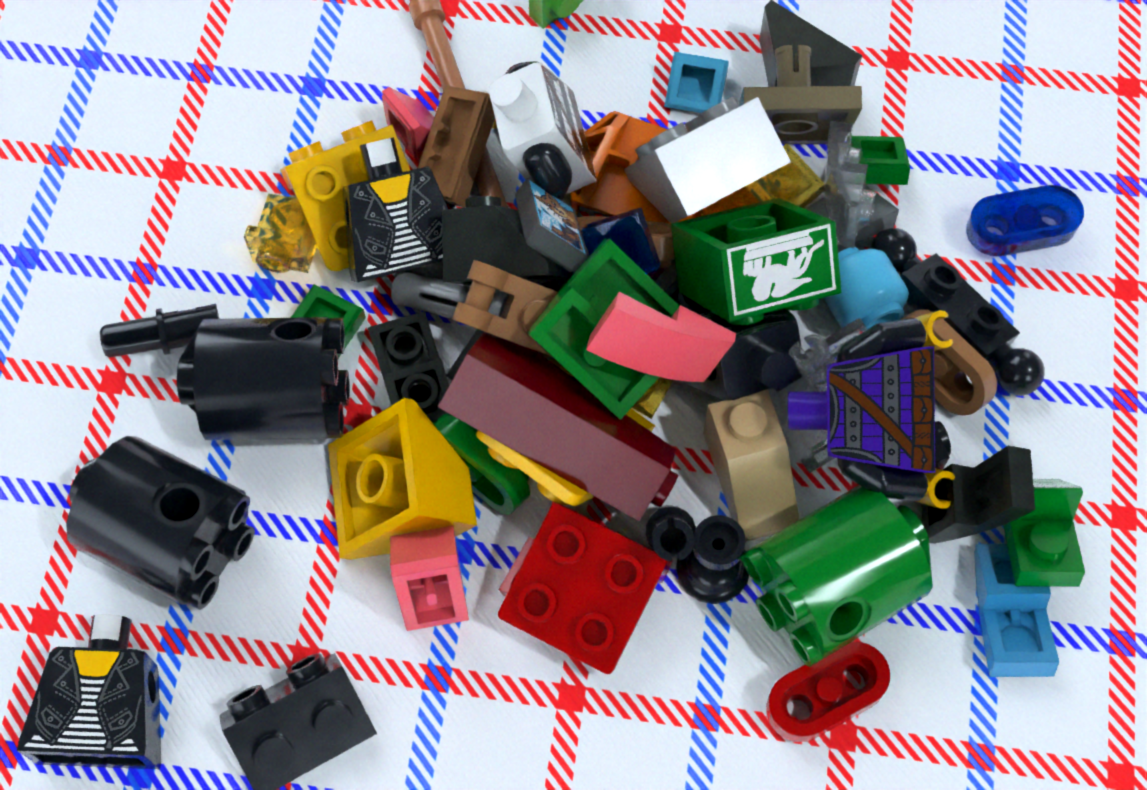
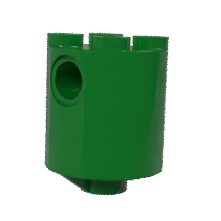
(841, 571)

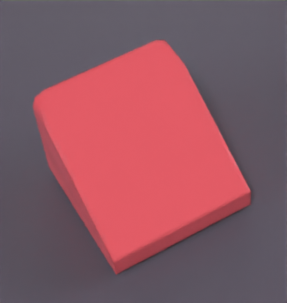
(409, 120)

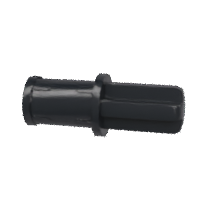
(162, 331)
(671, 532)

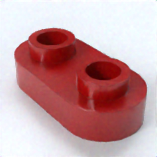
(826, 693)

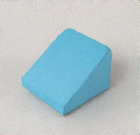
(696, 82)

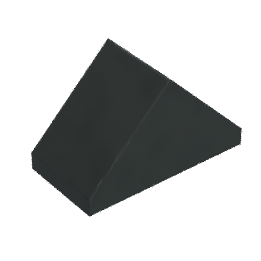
(830, 60)

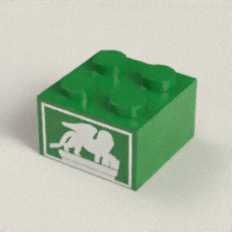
(757, 260)

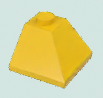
(396, 480)

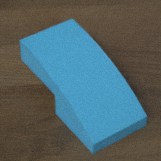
(1012, 618)

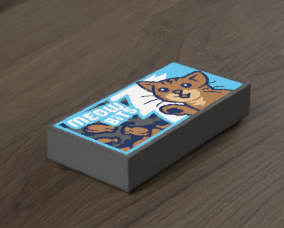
(550, 226)

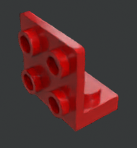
(583, 588)

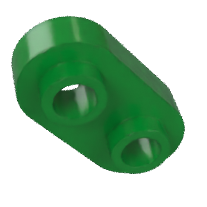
(494, 483)

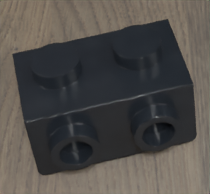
(295, 722)

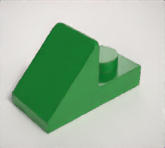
(1045, 542)

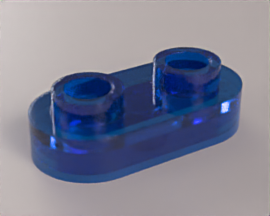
(1020, 220)

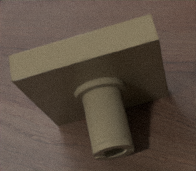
(800, 110)

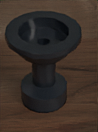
(715, 567)

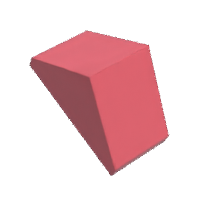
(428, 578)

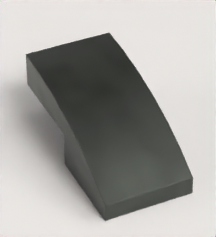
(982, 496)

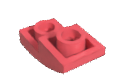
(652, 343)

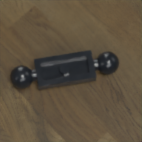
(939, 286)

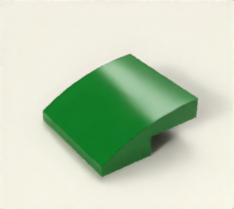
(577, 309)

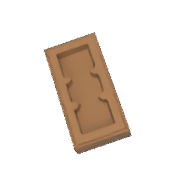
(458, 141)

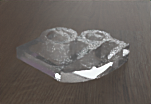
(845, 184)

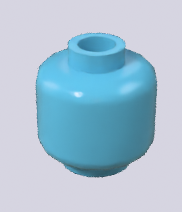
(868, 289)

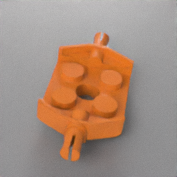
(612, 150)

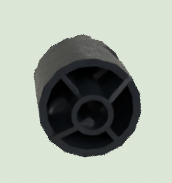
(266, 378)
(158, 520)

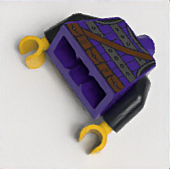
(881, 409)

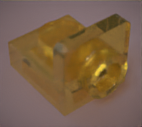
(282, 237)

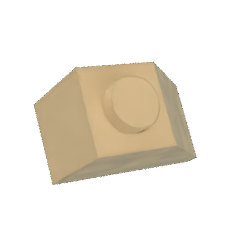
(752, 463)

